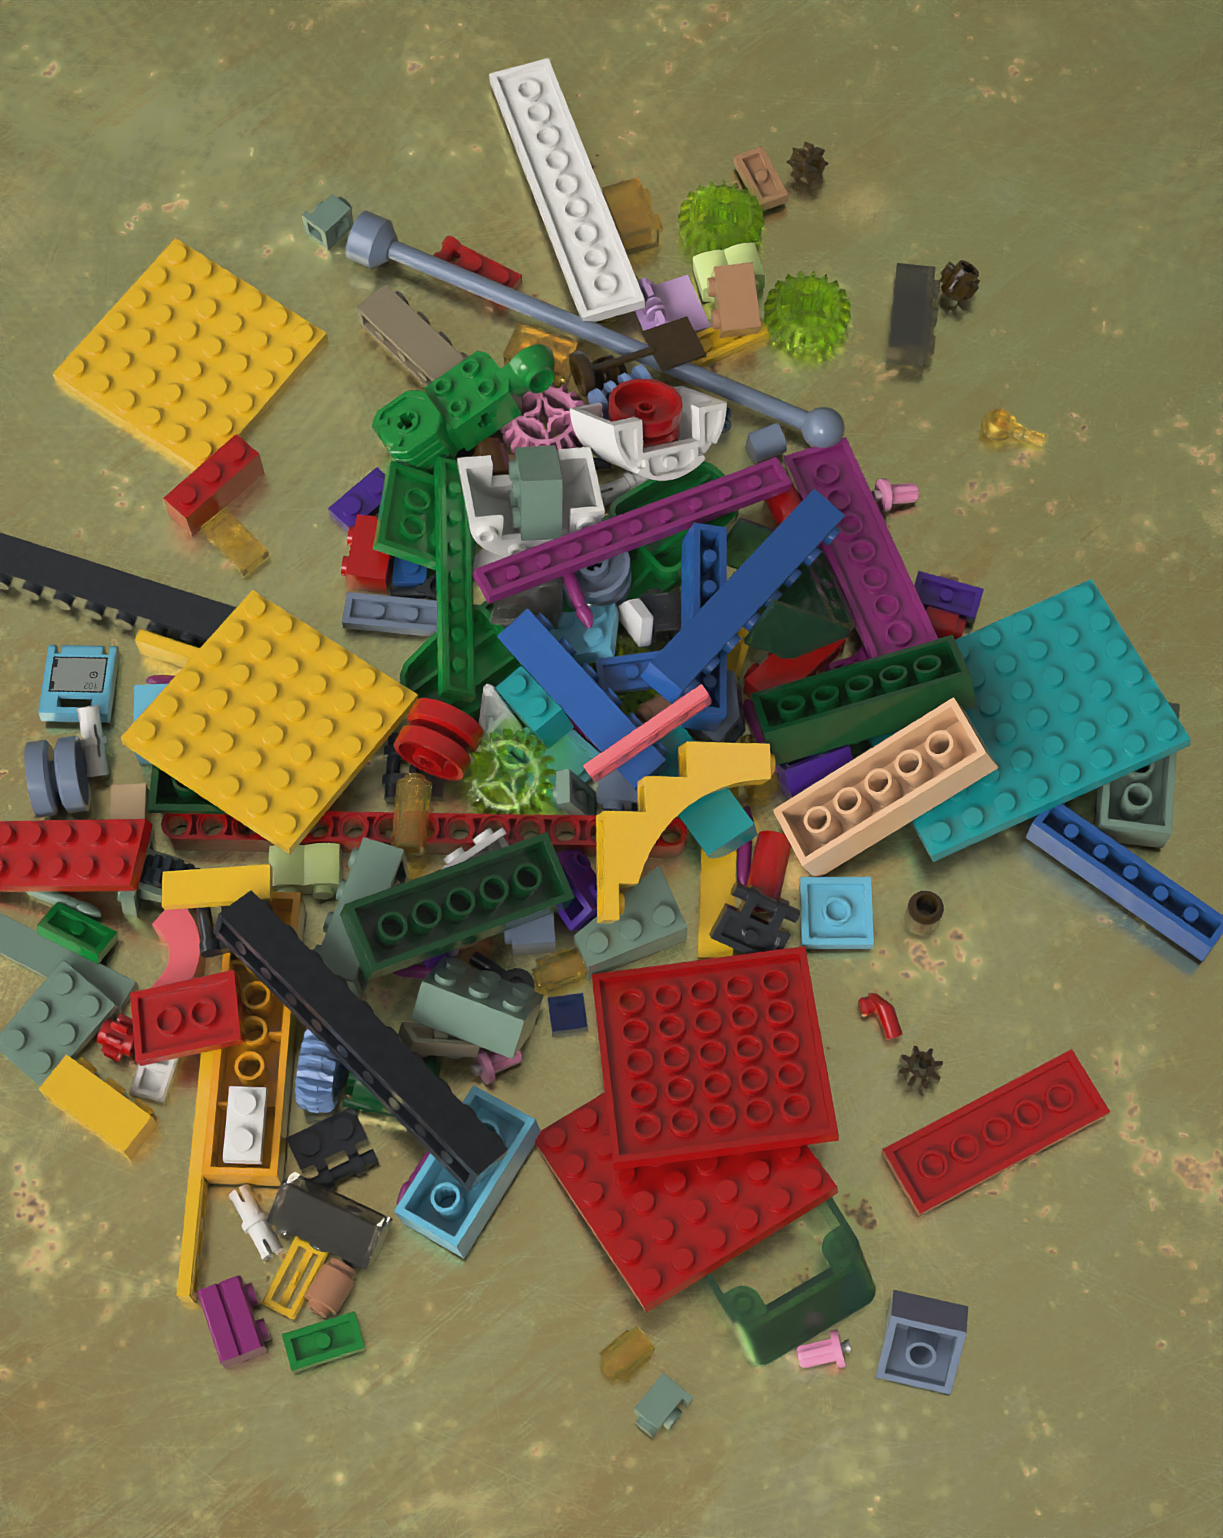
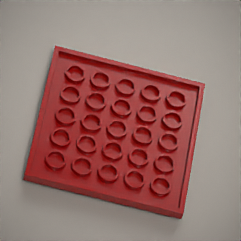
(712, 1058)
(677, 1218)

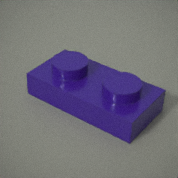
(360, 499)
(948, 595)

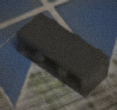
(912, 315)
(329, 1221)

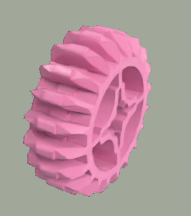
(555, 407)

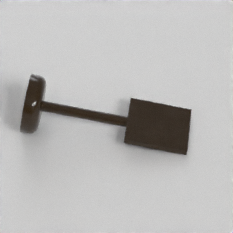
(669, 343)

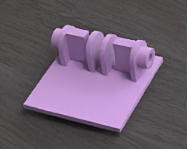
(670, 302)

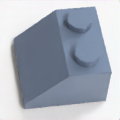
(922, 1341)

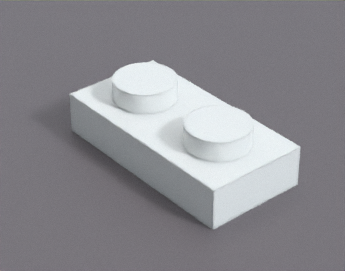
(245, 1125)

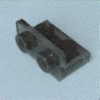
(542, 598)

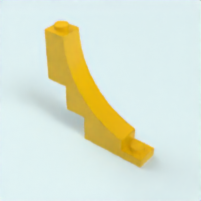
(628, 836)

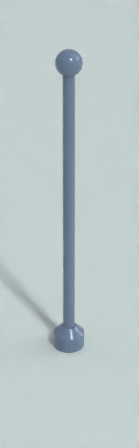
(375, 243)

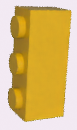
(99, 1105)

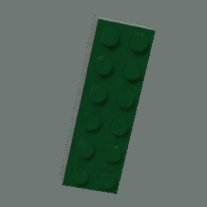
(862, 699)
(456, 906)

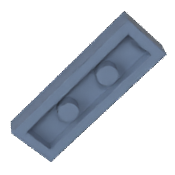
(390, 614)

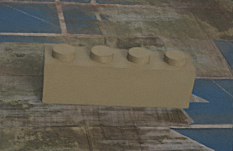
(408, 335)

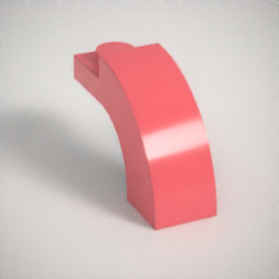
(183, 939)

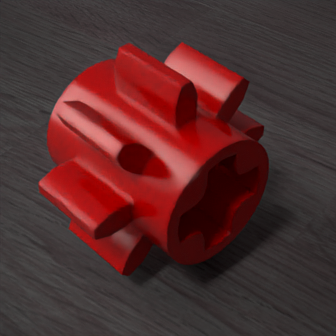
(117, 1038)

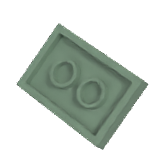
(55, 1022)

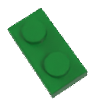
(77, 932)
(323, 1342)

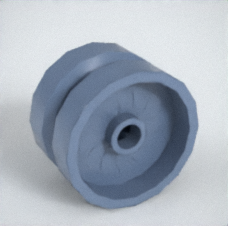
(604, 582)
(57, 776)

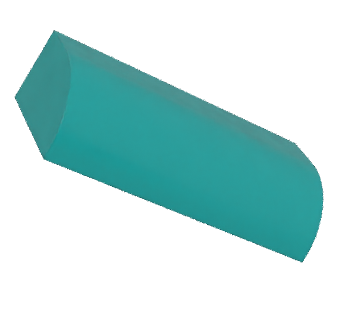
(715, 819)

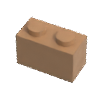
(734, 300)

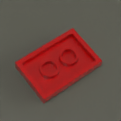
(187, 1018)

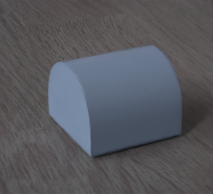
(766, 443)

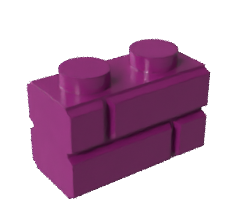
(234, 1321)

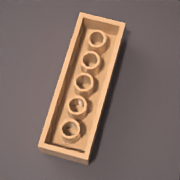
(885, 788)

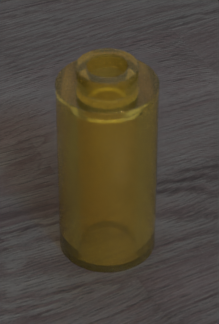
(412, 814)

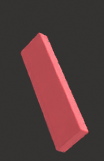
(648, 733)

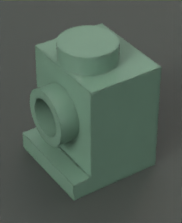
(329, 221)
(661, 1405)

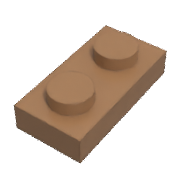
(761, 178)

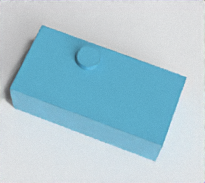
(442, 1207)

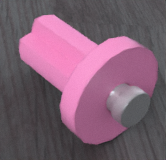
(888, 494)
(490, 1063)
(824, 1351)

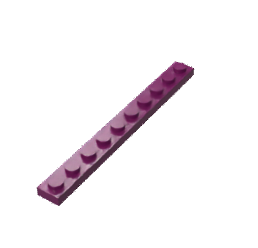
(631, 530)

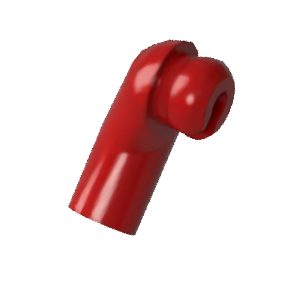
(884, 1011)

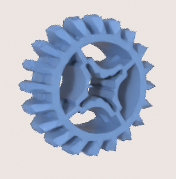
(318, 1076)

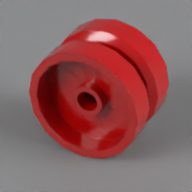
(653, 403)
(438, 739)

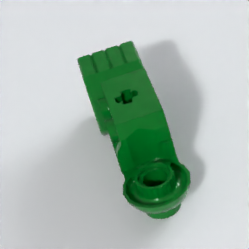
(461, 406)

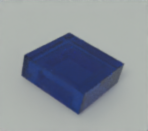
(567, 1014)

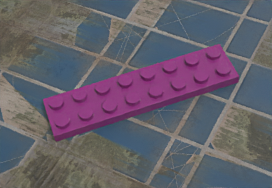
(864, 553)

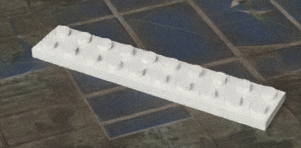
(566, 191)

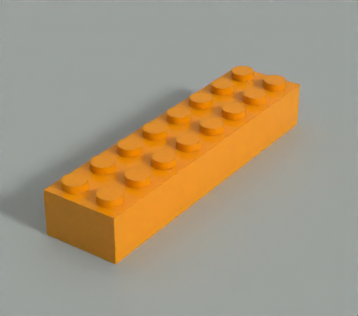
(260, 1062)

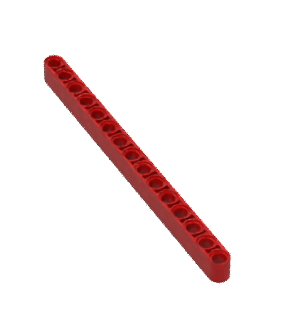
(375, 823)

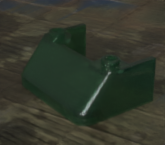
(806, 614)
(805, 1312)

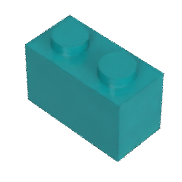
(534, 707)

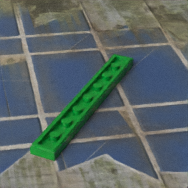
(453, 586)

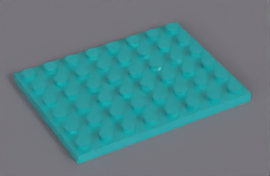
(1059, 713)

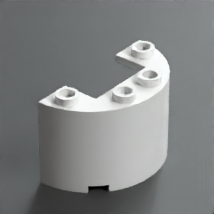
(622, 440)
(488, 500)

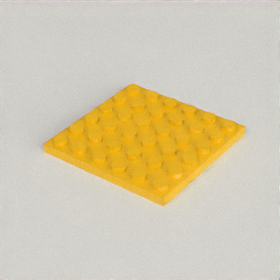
(190, 355)
(270, 721)

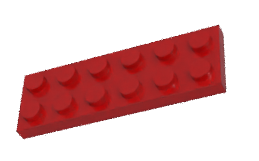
(72, 855)
(995, 1132)

